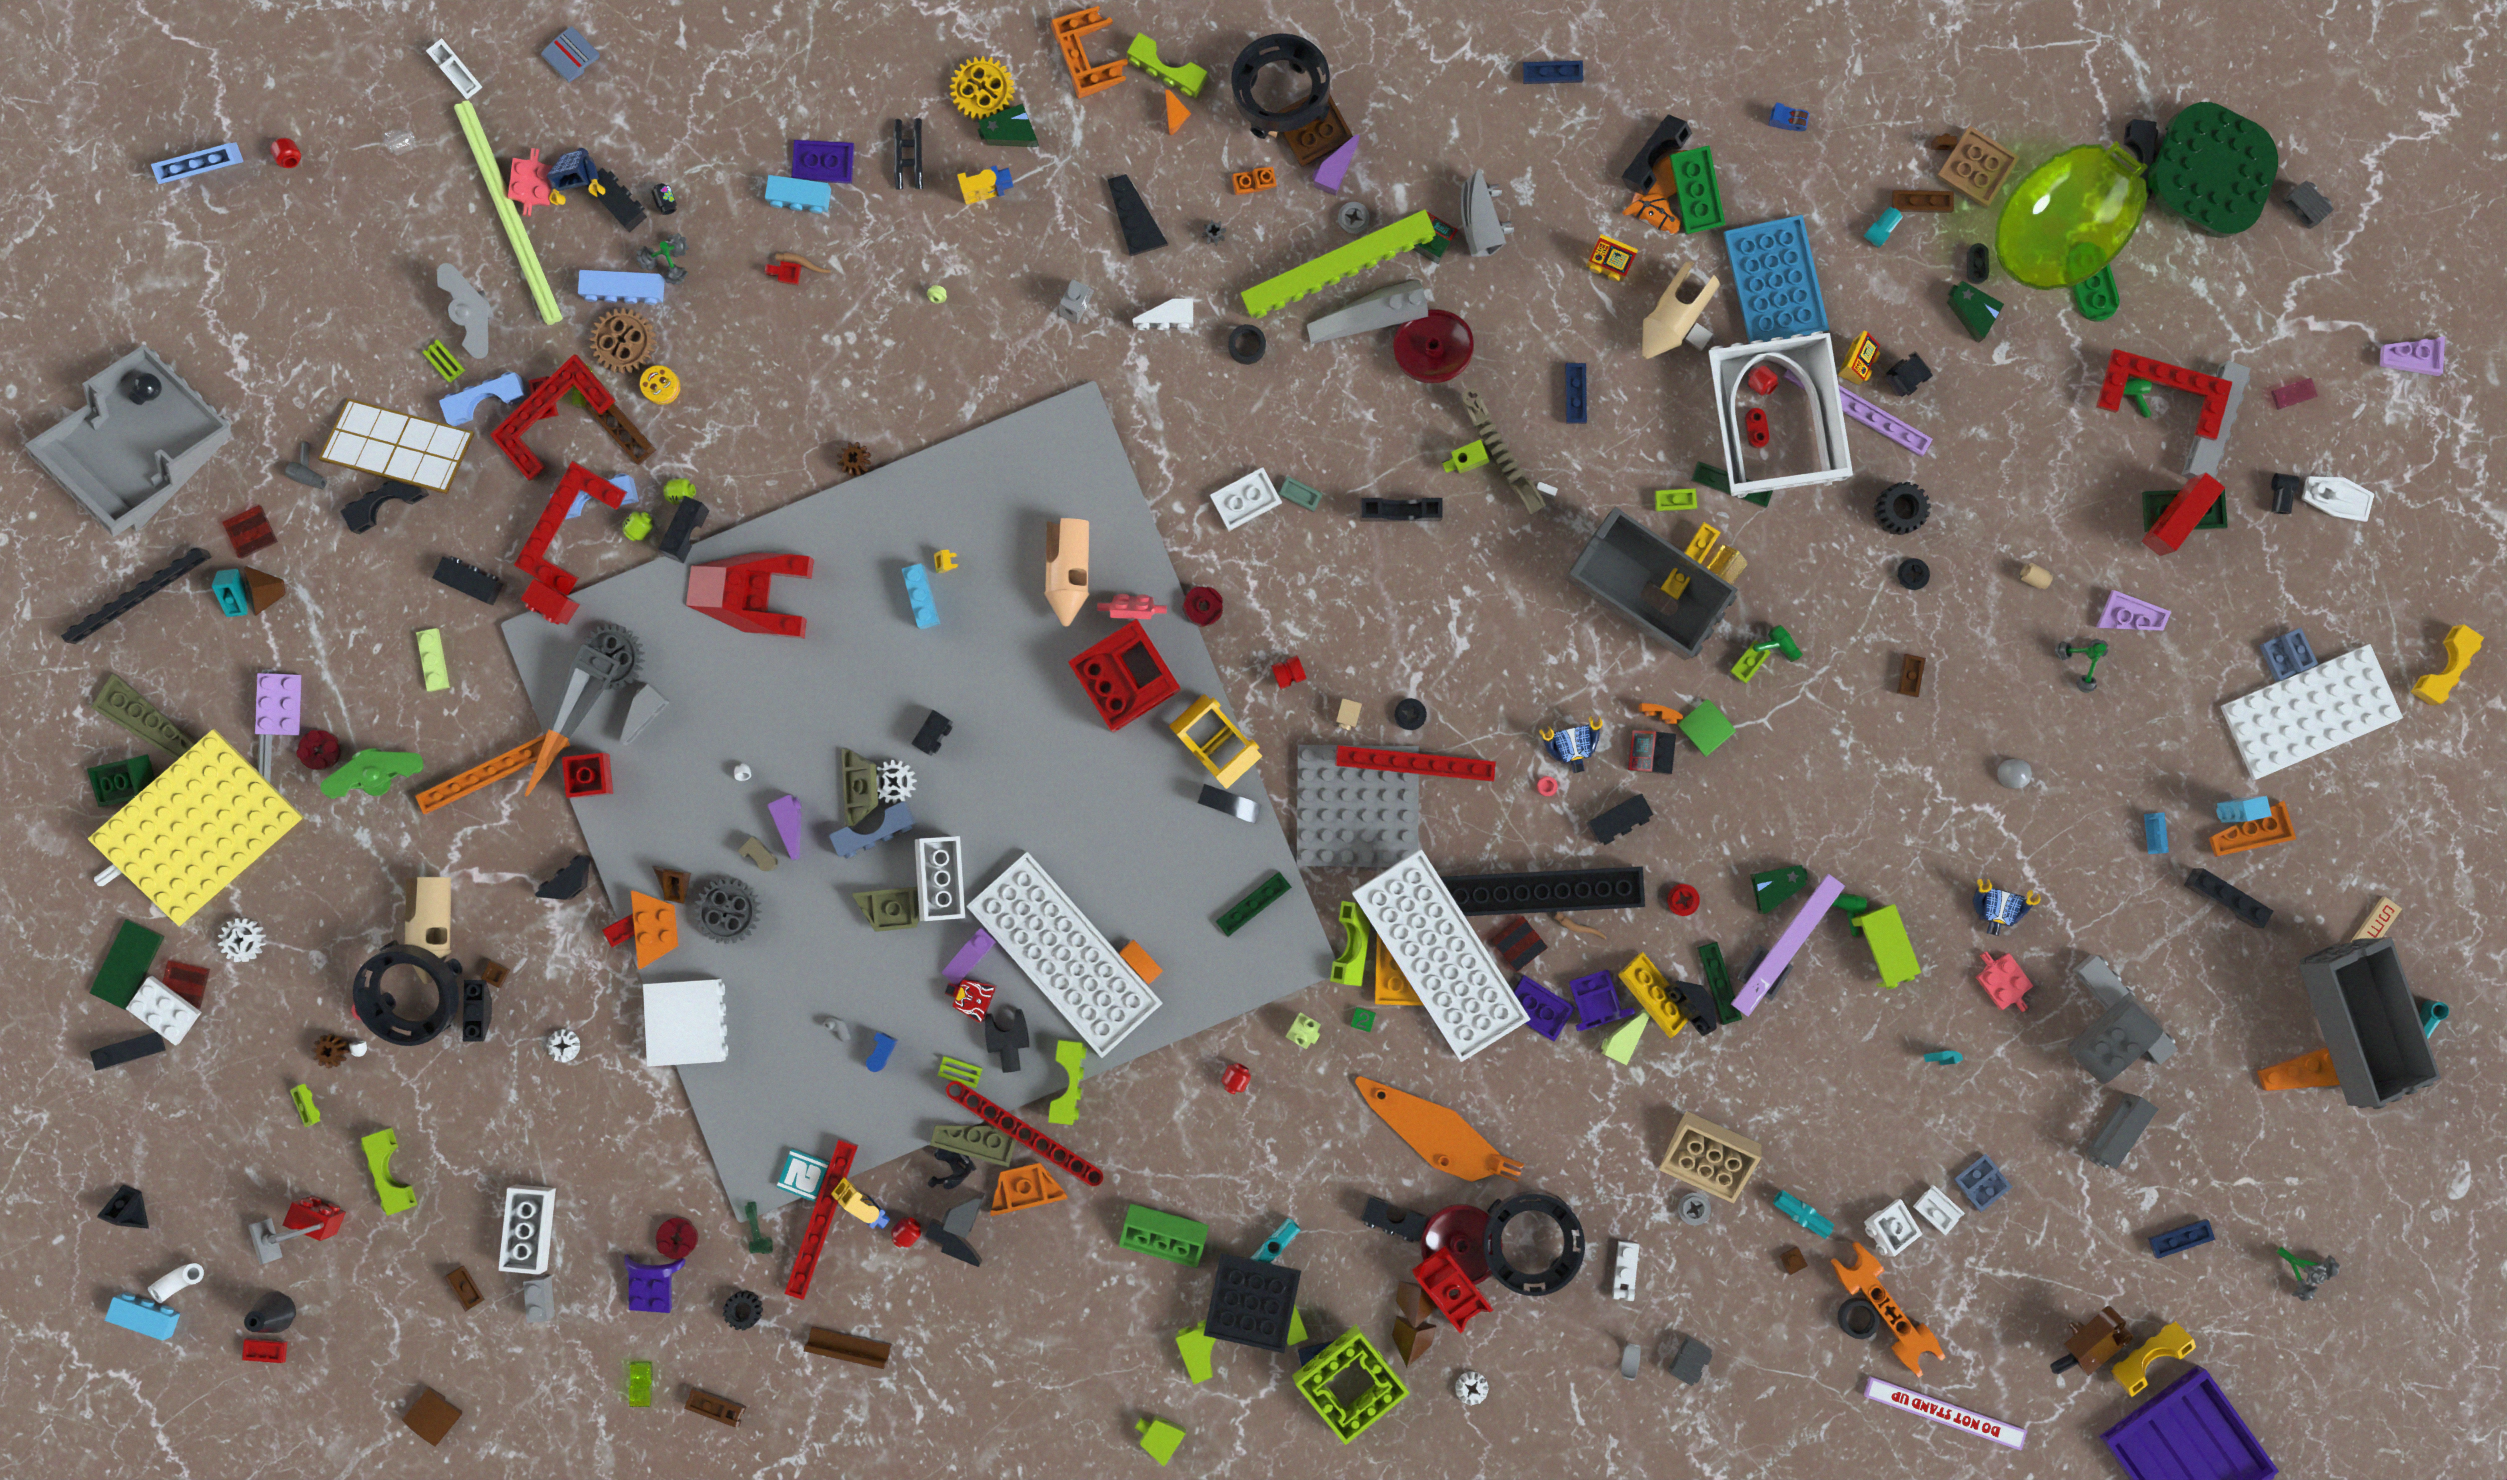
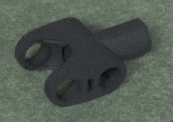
(1007, 1041)

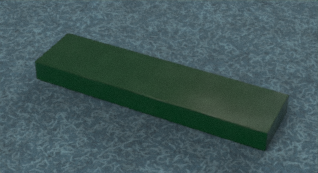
(1718, 480)
(1253, 904)
(1719, 982)

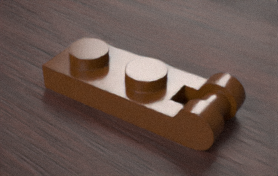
(714, 1407)

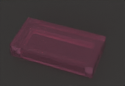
(2294, 393)

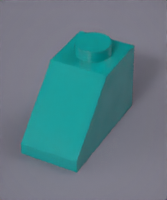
(231, 592)

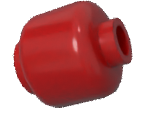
(285, 153)
(1762, 380)
(1236, 1078)
(906, 1232)

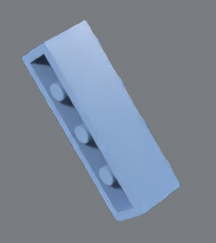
(197, 163)
(621, 286)

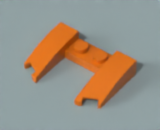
(1067, 33)

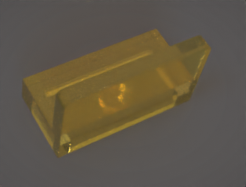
(1727, 564)

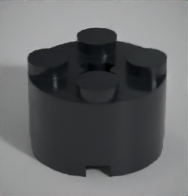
(1907, 374)

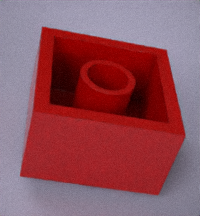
(547, 600)
(587, 775)
(312, 1211)

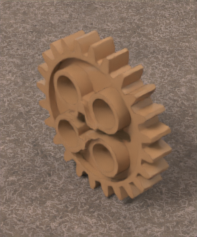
(638, 350)

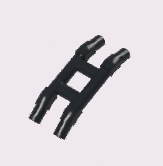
(899, 143)

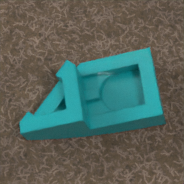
(1944, 1057)

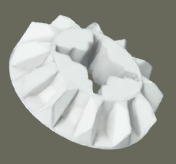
(569, 1038)
(1470, 1378)

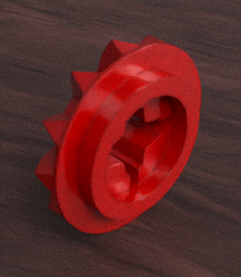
(1692, 903)

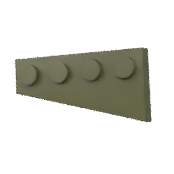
(975, 1141)

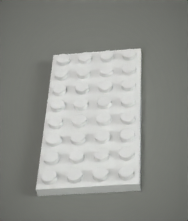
(2311, 712)

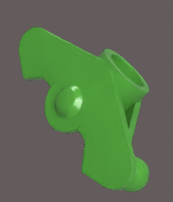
(372, 772)

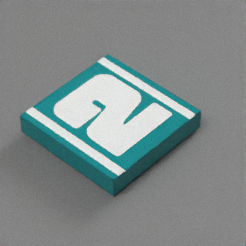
(803, 1174)

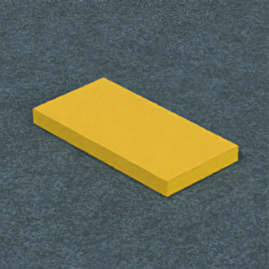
(1648, 987)

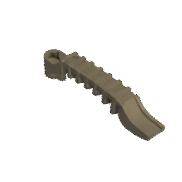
(1515, 476)

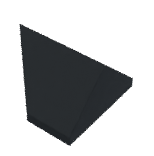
(125, 1209)

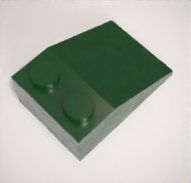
(121, 779)

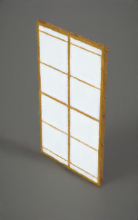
(396, 446)

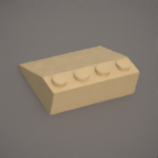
(1711, 1157)

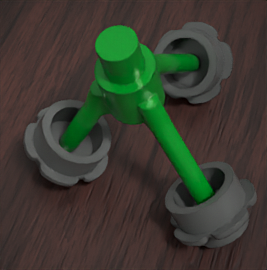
(2094, 652)

